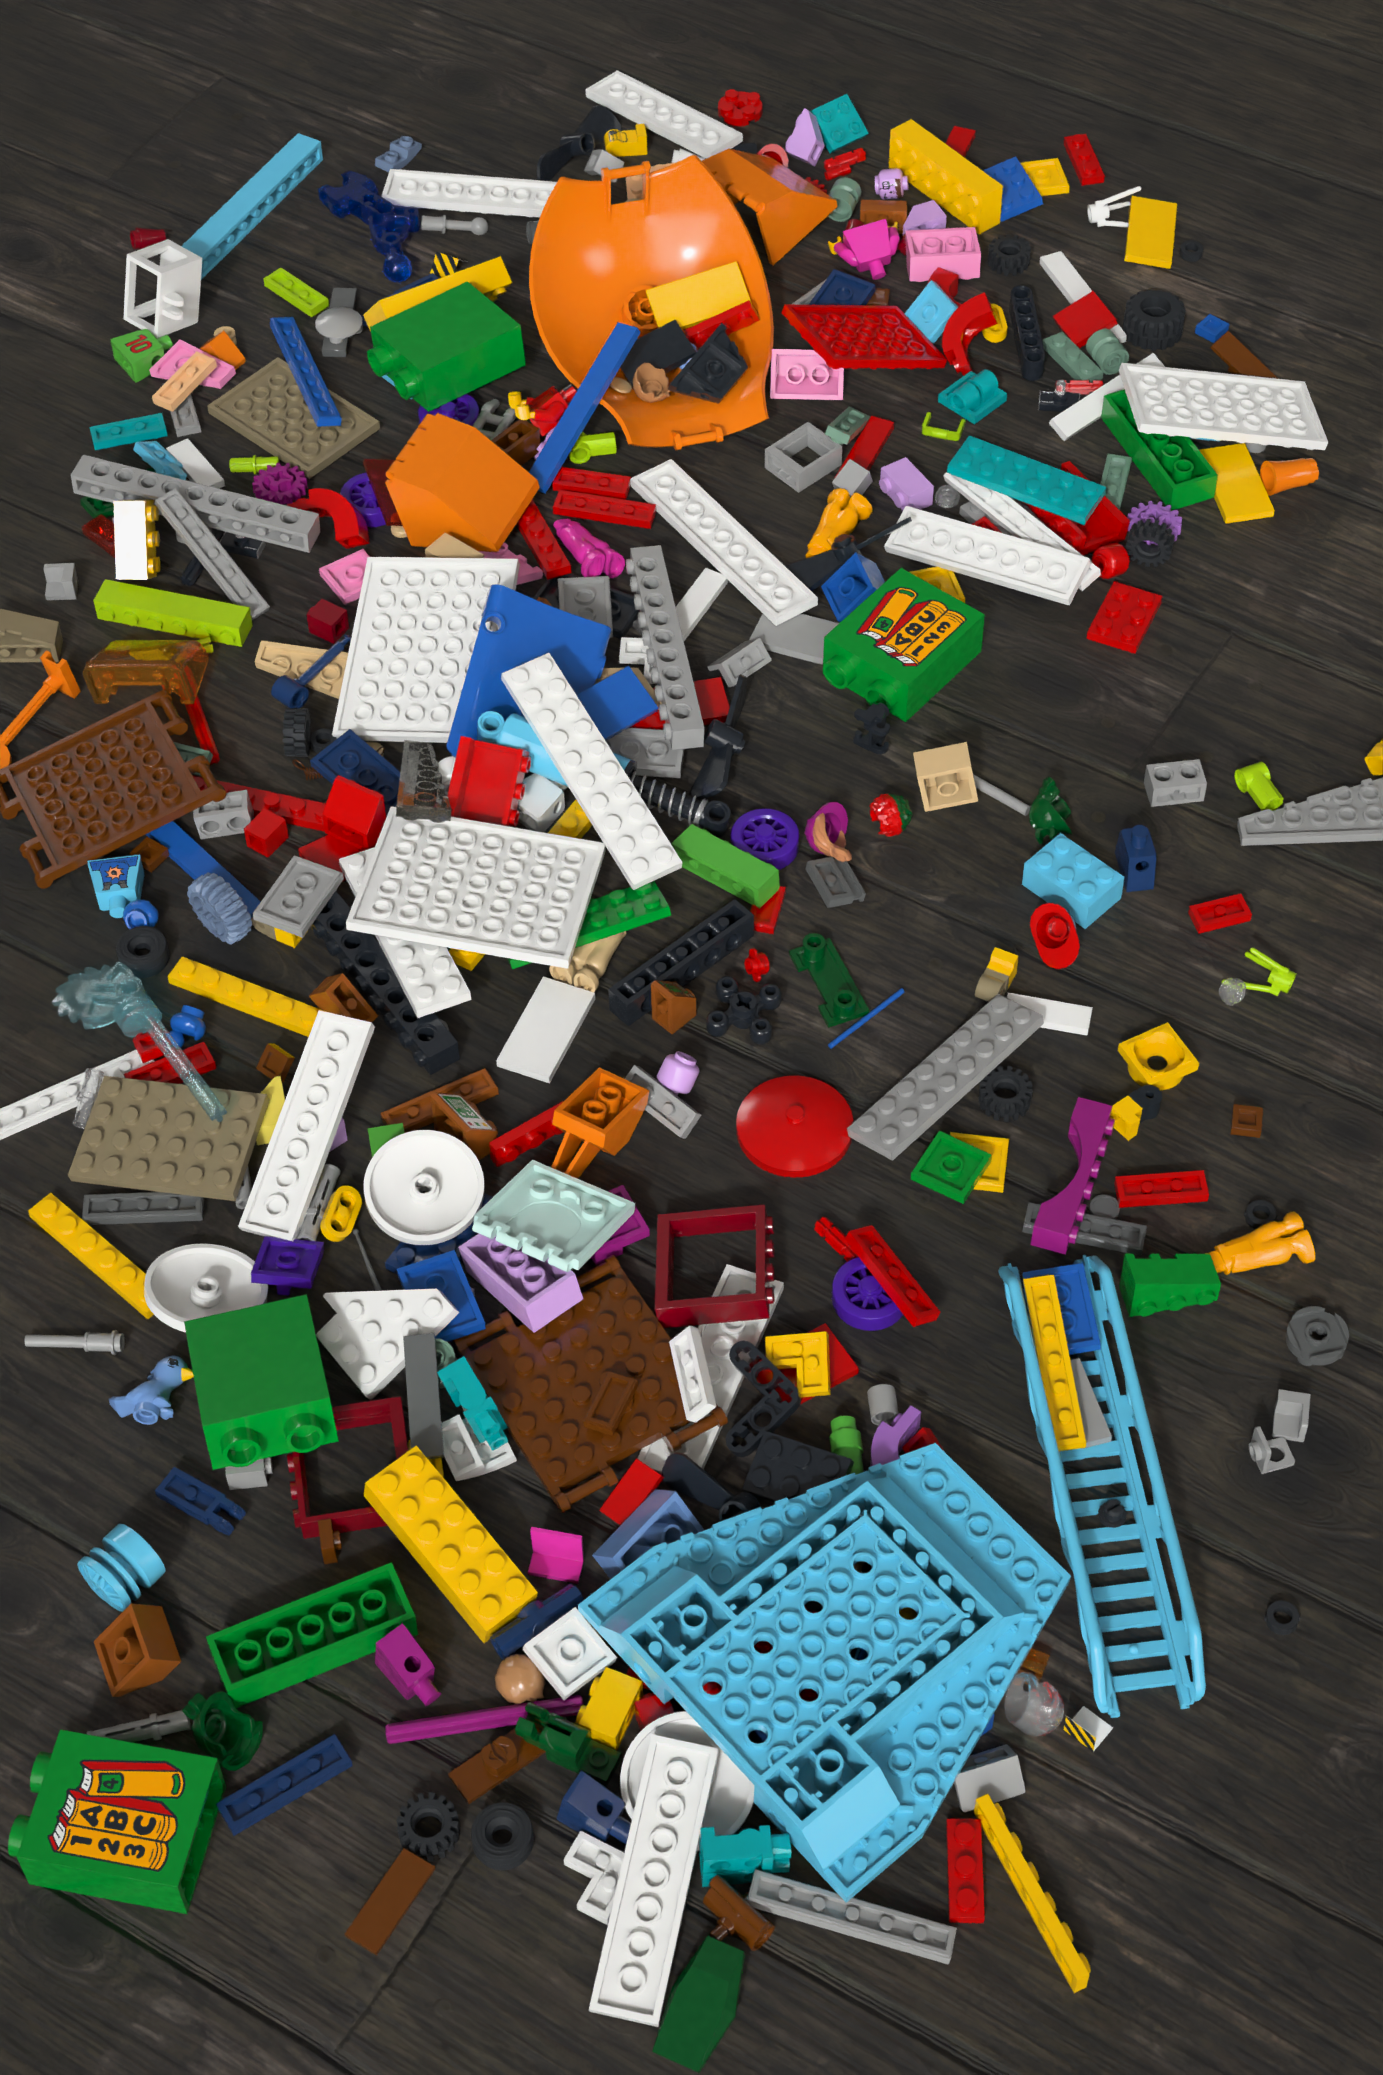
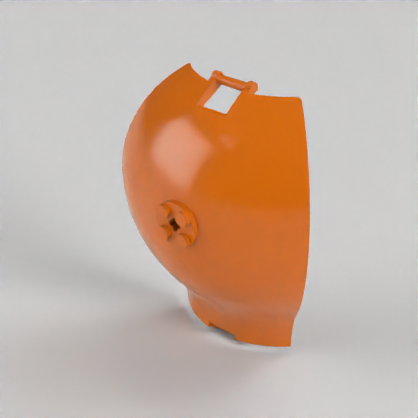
(595, 270)

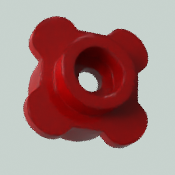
(756, 964)

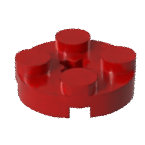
(740, 107)

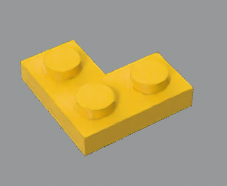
(808, 1354)

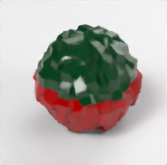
(892, 813)

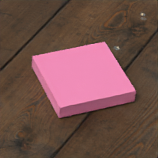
(346, 576)

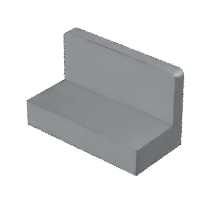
(741, 660)
(990, 1773)

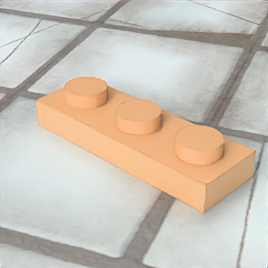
(184, 381)

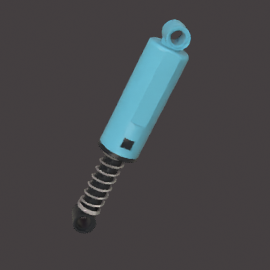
(518, 733)

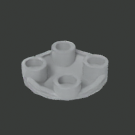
(339, 324)

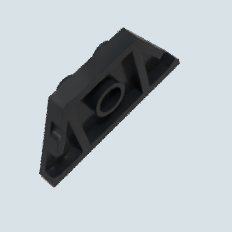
(712, 369)

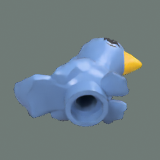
(152, 1397)

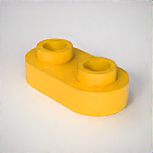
(999, 331)
(340, 1216)

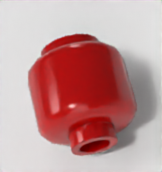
(1111, 560)

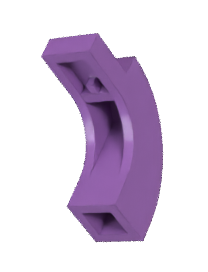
(890, 1439)

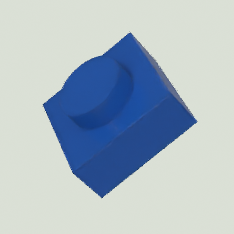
(1211, 328)

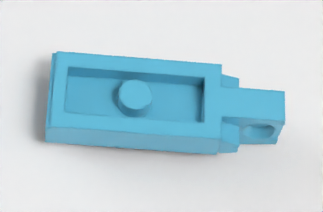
(160, 459)

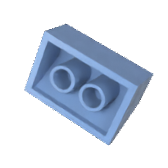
(657, 1520)

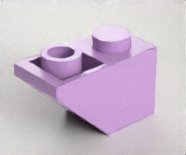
(806, 140)
(925, 216)

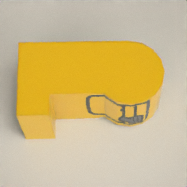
(626, 142)

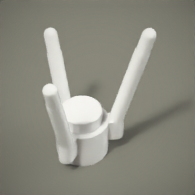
(1100, 210)

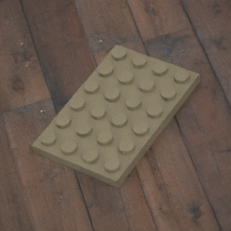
(276, 418)
(165, 1141)

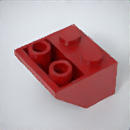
(354, 814)

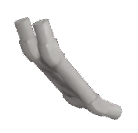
(487, 417)

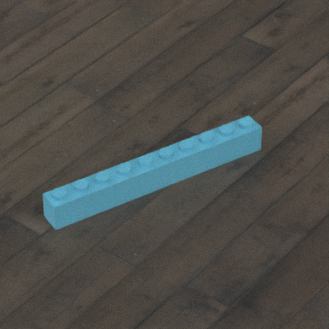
(254, 201)

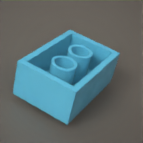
(1074, 879)

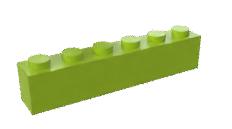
(173, 612)

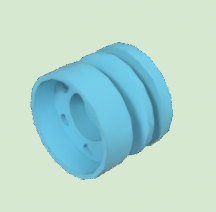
(124, 1564)

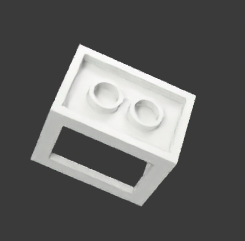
(177, 288)

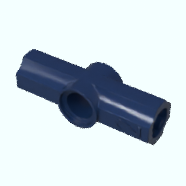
(533, 1620)

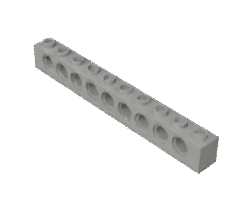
(214, 506)
(665, 648)

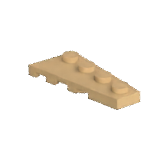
(295, 660)

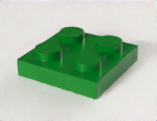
(951, 1167)

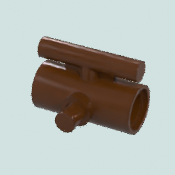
(736, 1915)

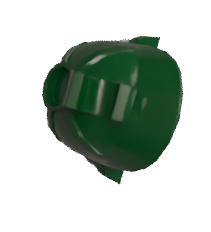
(1049, 812)
(224, 1730)

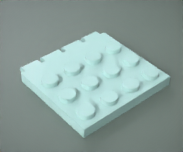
(552, 1216)

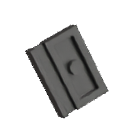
(835, 881)

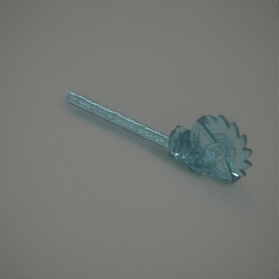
(119, 997)

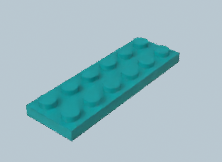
(1026, 480)

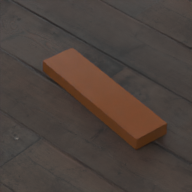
(418, 1111)

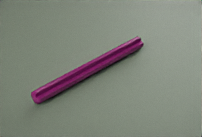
(475, 1720)

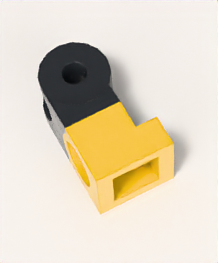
(1135, 1108)

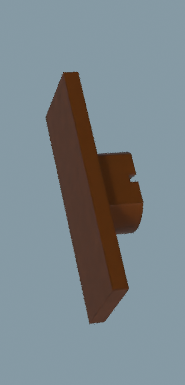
(1239, 358)
(493, 1765)
(390, 1901)

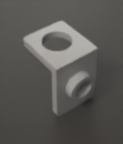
(1261, 1452)

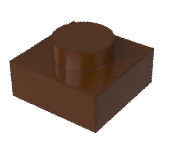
(151, 853)
(275, 1062)
(1246, 1120)
(329, 1540)

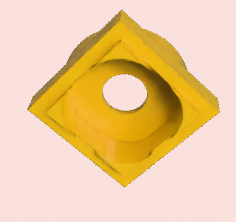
(1158, 1042)

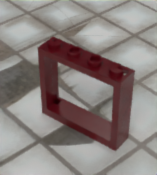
(720, 1308)
(347, 1417)

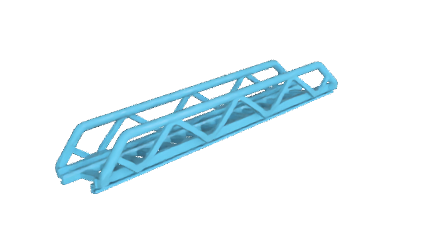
(1151, 1521)

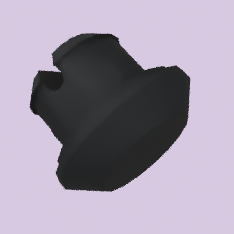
(1112, 1513)

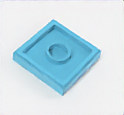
(931, 311)

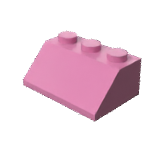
(946, 248)
(804, 376)

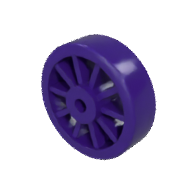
(461, 409)
(361, 495)
(767, 836)
(862, 1293)

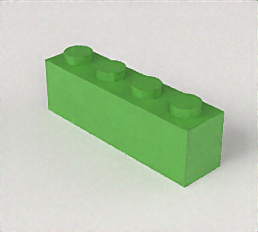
(726, 866)

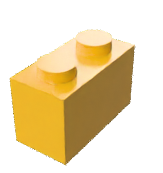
(610, 1707)

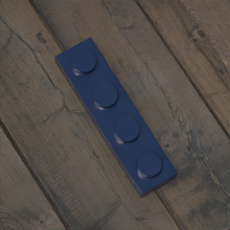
(284, 1785)

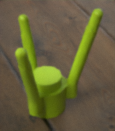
(1280, 976)

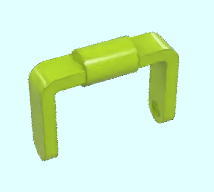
(942, 433)

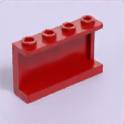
(1103, 527)
(488, 782)

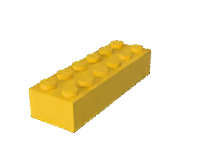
(946, 176)
(488, 277)
(449, 1543)

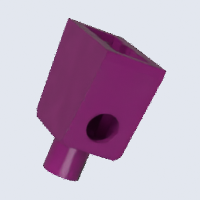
(406, 1665)

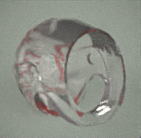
(1036, 1710)

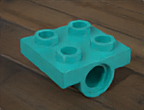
(839, 123)
(973, 395)

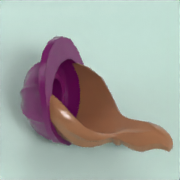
(827, 831)

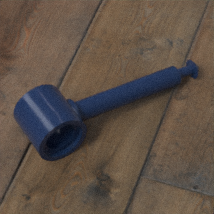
(293, 691)

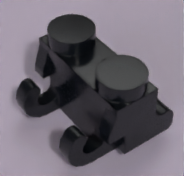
(875, 722)

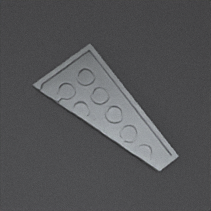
(1326, 817)

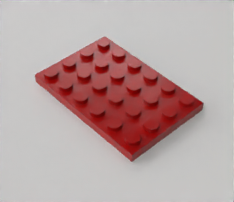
(864, 336)

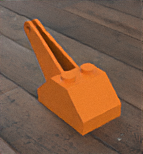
(599, 1114)

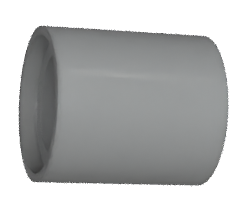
(882, 1404)

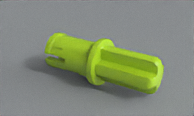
(252, 464)

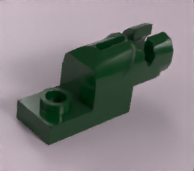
(568, 1744)

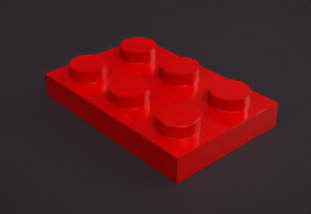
(1124, 617)

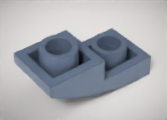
(400, 154)

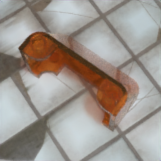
(168, 663)

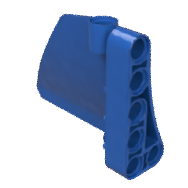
(524, 634)

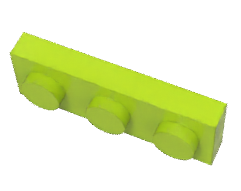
(296, 292)

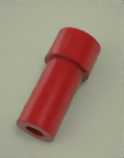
(842, 170)

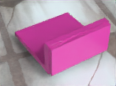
(556, 1555)

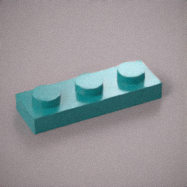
(128, 431)

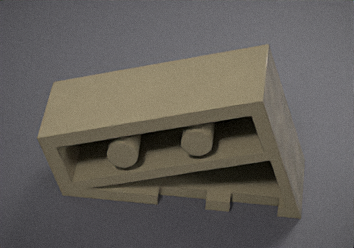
(28, 637)

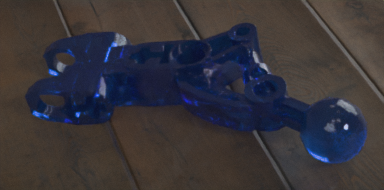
(362, 199)

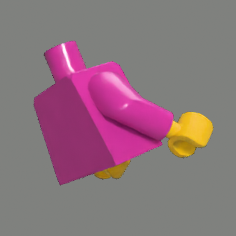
(868, 247)

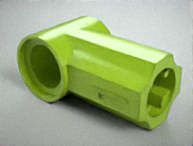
(592, 445)
(1257, 782)

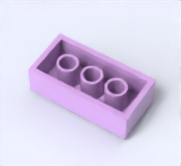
(520, 1282)

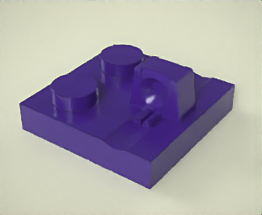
(287, 1263)

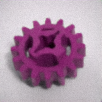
(280, 484)

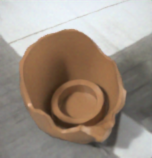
(650, 383)
(519, 1679)

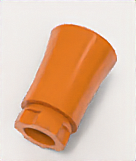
(1288, 474)

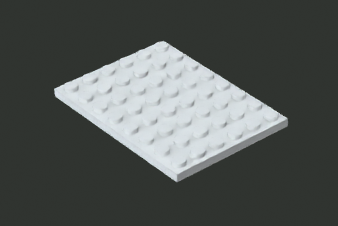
(414, 644)
(478, 888)

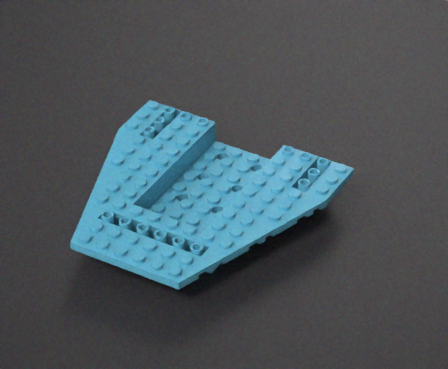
(888, 1732)

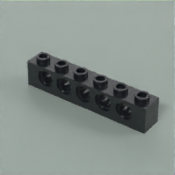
(682, 960)

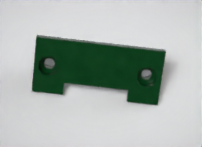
(831, 978)

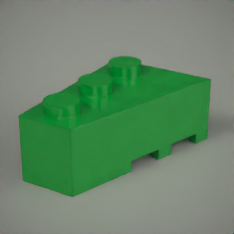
(1168, 1283)

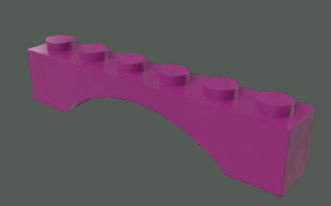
(1058, 1217)

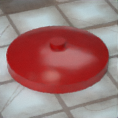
(794, 1126)

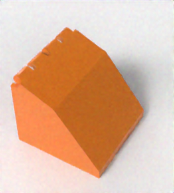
(785, 201)
(457, 486)

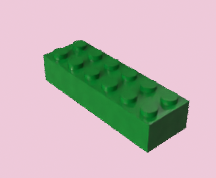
(1167, 462)
(310, 1635)

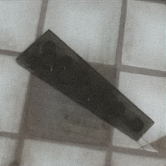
(421, 786)

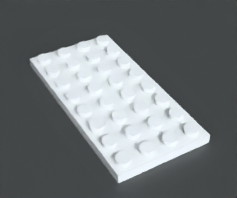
(1222, 406)

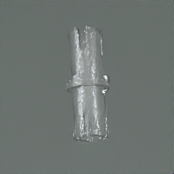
(87, 1096)

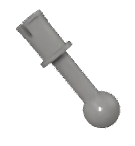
(477, 226)

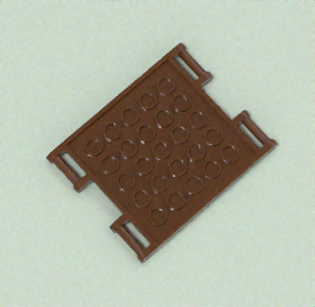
(105, 787)
(552, 1376)

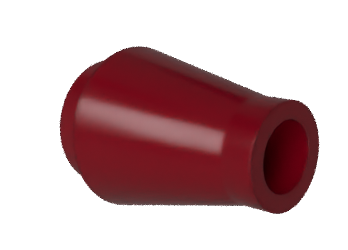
(146, 237)

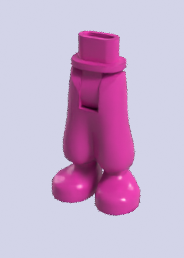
(588, 550)

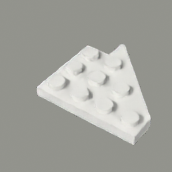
(371, 1328)

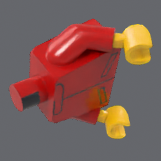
(543, 410)

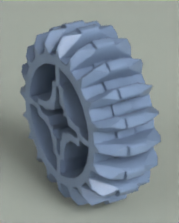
(219, 908)

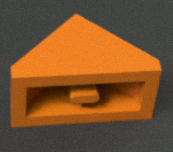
(224, 349)

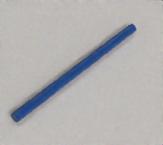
(867, 1017)

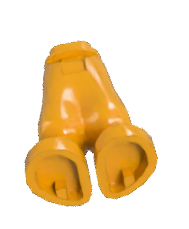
(838, 518)
(1265, 1246)

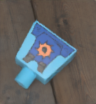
(117, 882)

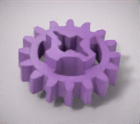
(1156, 512)

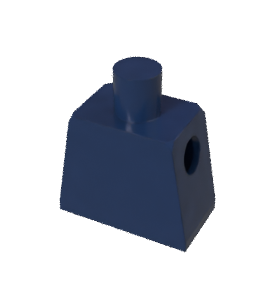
(1136, 847)
(593, 1810)

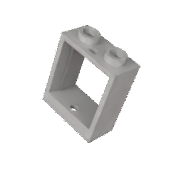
(781, 465)

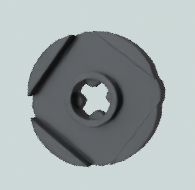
(1314, 1351)

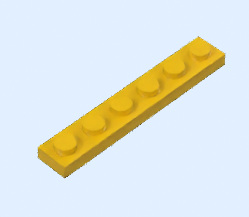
(243, 996)
(92, 1250)
(1054, 1361)
(1038, 1903)

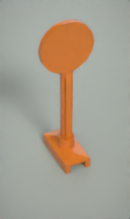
(59, 678)

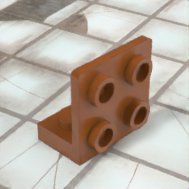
(878, 210)

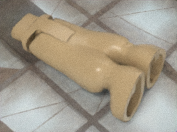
(588, 963)

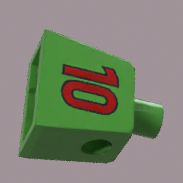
(139, 352)

